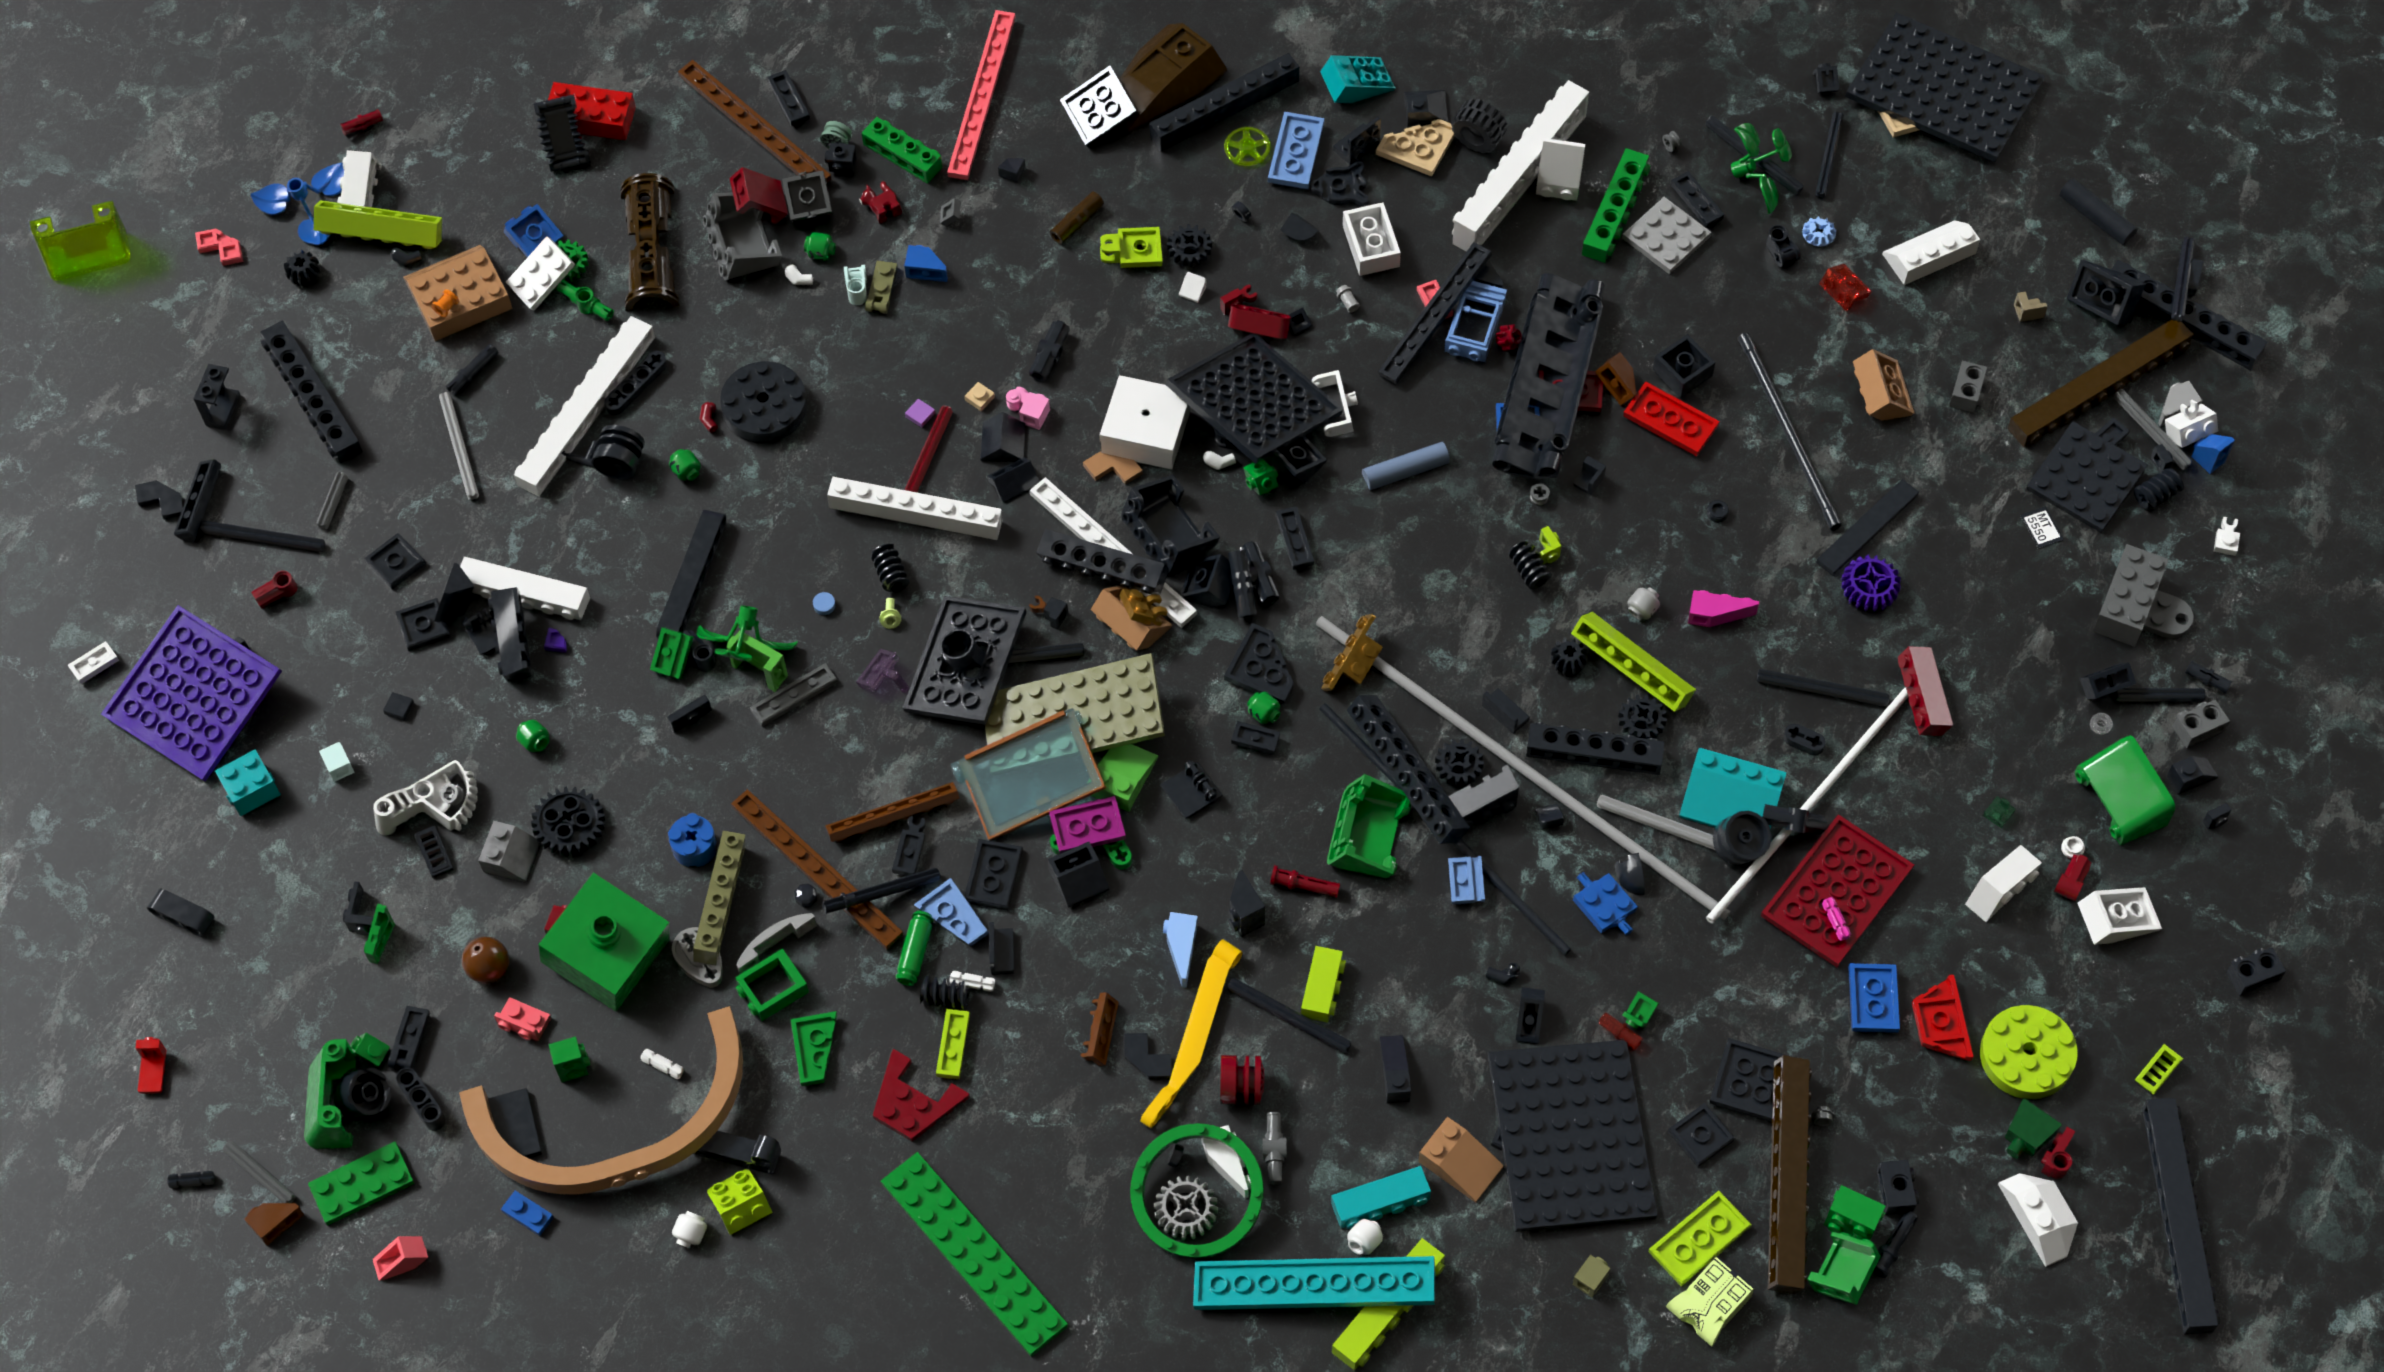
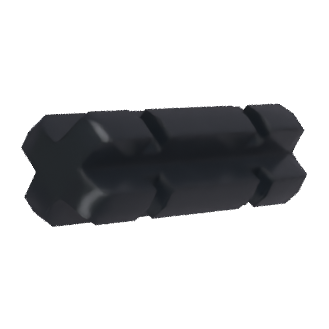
(191, 1179)

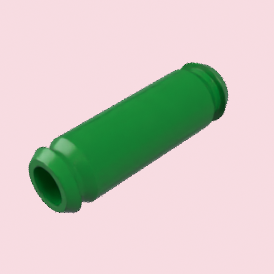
(914, 948)

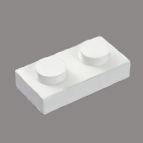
(93, 662)

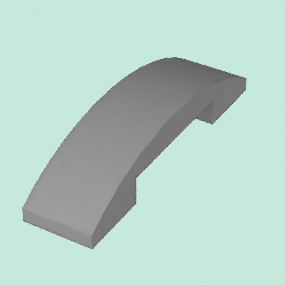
(798, 924)

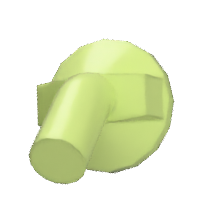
(890, 617)

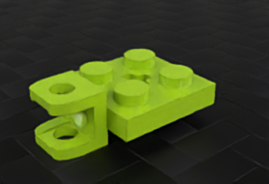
(1125, 244)

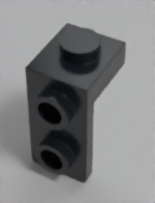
(356, 923)

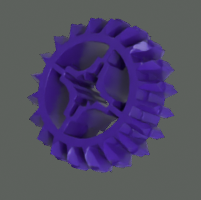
(1877, 575)

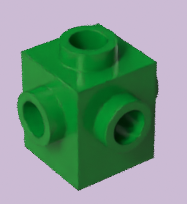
(1261, 477)

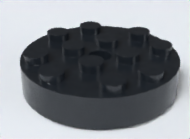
(782, 397)

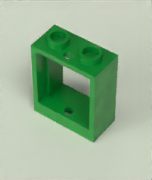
(780, 1001)

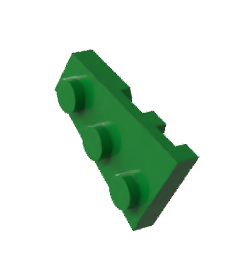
(813, 1045)

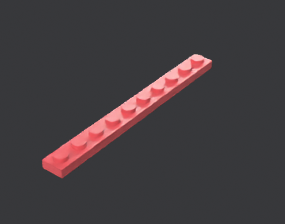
(981, 95)

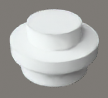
(2072, 846)

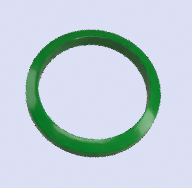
(1145, 1163)

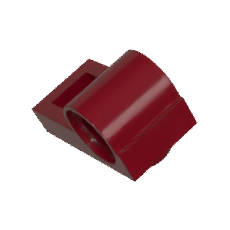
(2058, 1154)

